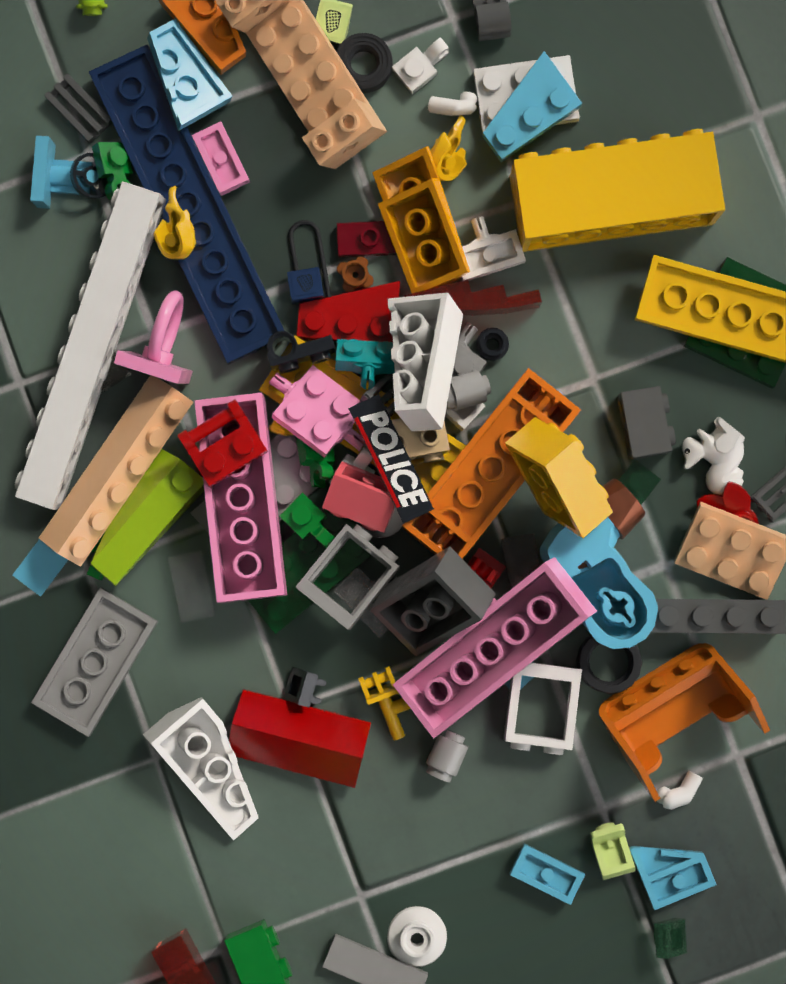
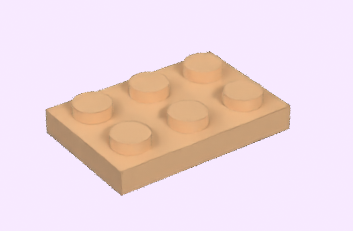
(733, 550)

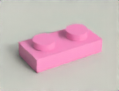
(220, 158)

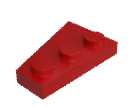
(350, 315)

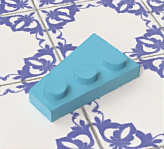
(186, 75)
(532, 109)

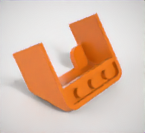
(670, 702)

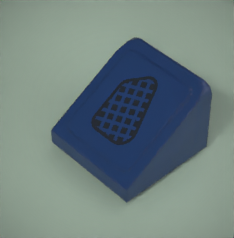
(305, 285)

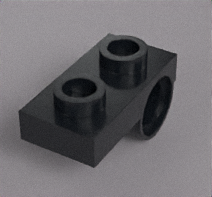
(315, 350)

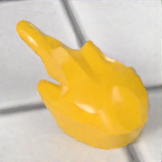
(446, 159)
(177, 237)

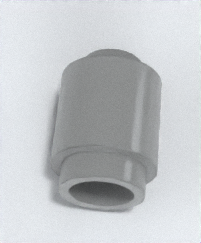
(468, 390)
(446, 756)

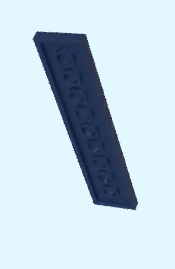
(165, 158)

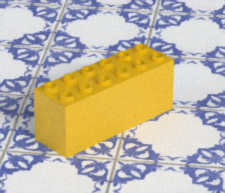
(616, 190)

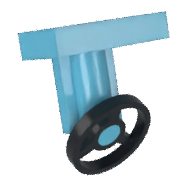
(61, 175)

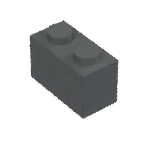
(646, 422)

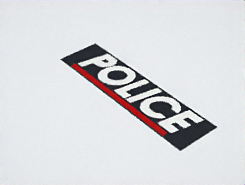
(391, 458)

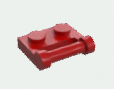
(228, 453)

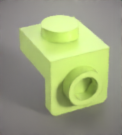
(612, 850)

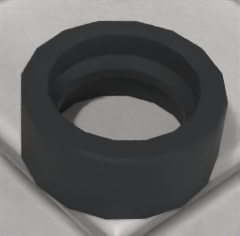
(610, 687)

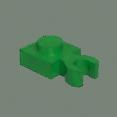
(112, 163)

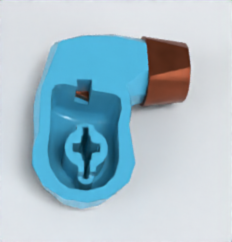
(622, 601)

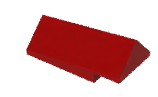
(298, 738)

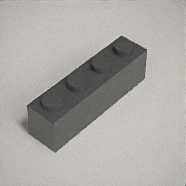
(720, 616)

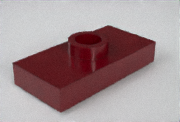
(364, 239)

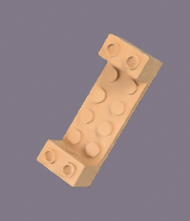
(309, 75)

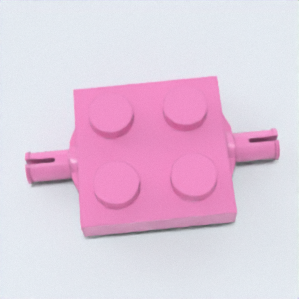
(317, 411)

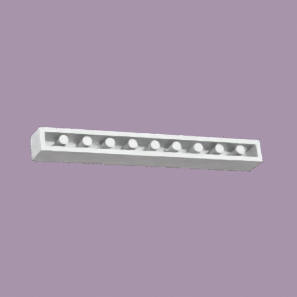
(90, 346)

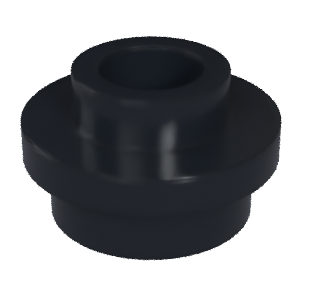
(499, 336)

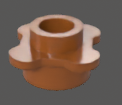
(359, 266)

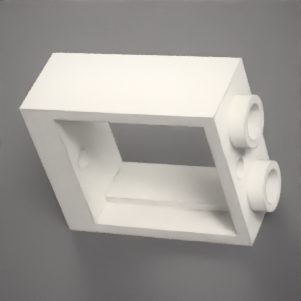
(551, 745)

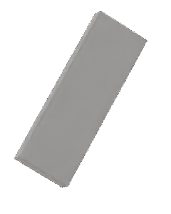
(369, 965)

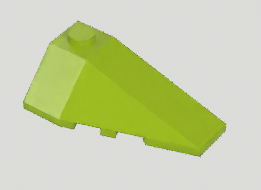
(147, 515)

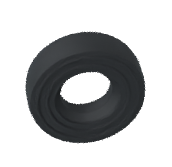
(378, 48)

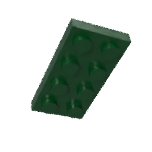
(298, 559)

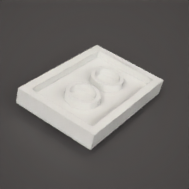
(498, 82)

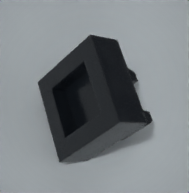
(302, 686)

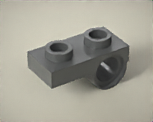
(492, 19)

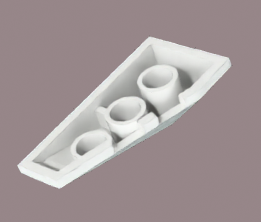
(200, 753)

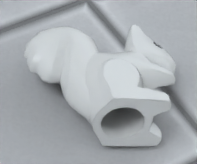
(722, 449)

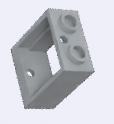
(324, 601)

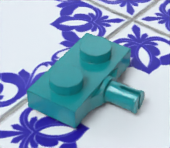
(364, 358)

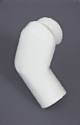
(453, 107)
(681, 795)

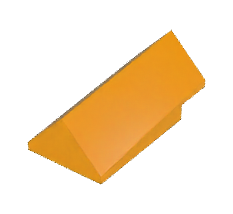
(420, 222)

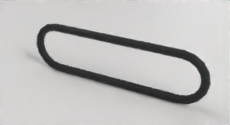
(320, 248)

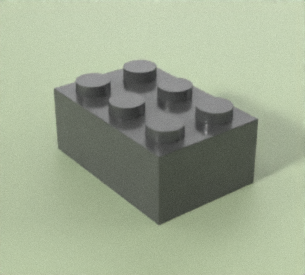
(433, 601)

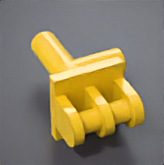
(383, 695)

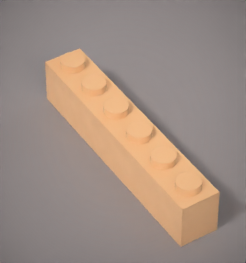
(115, 470)

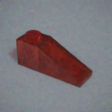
(181, 960)

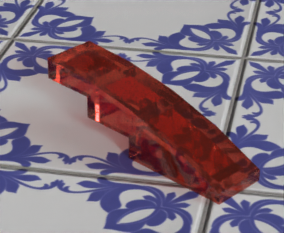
(486, 301)

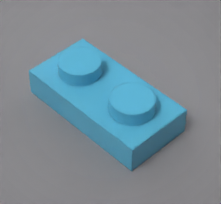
(547, 874)

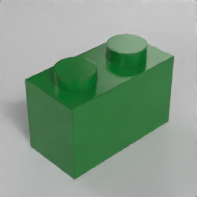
(256, 955)

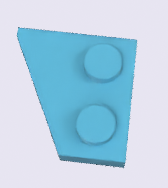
(671, 873)

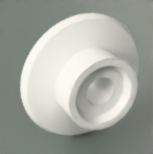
(412, 921)

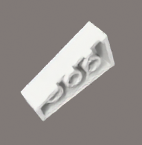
(424, 356)

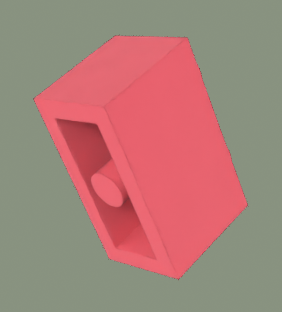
(359, 497)

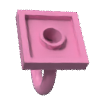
(157, 357)

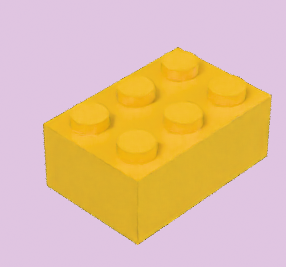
(560, 476)

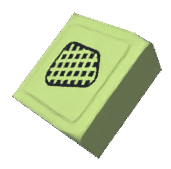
(334, 19)

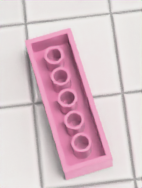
(244, 512)
(496, 648)

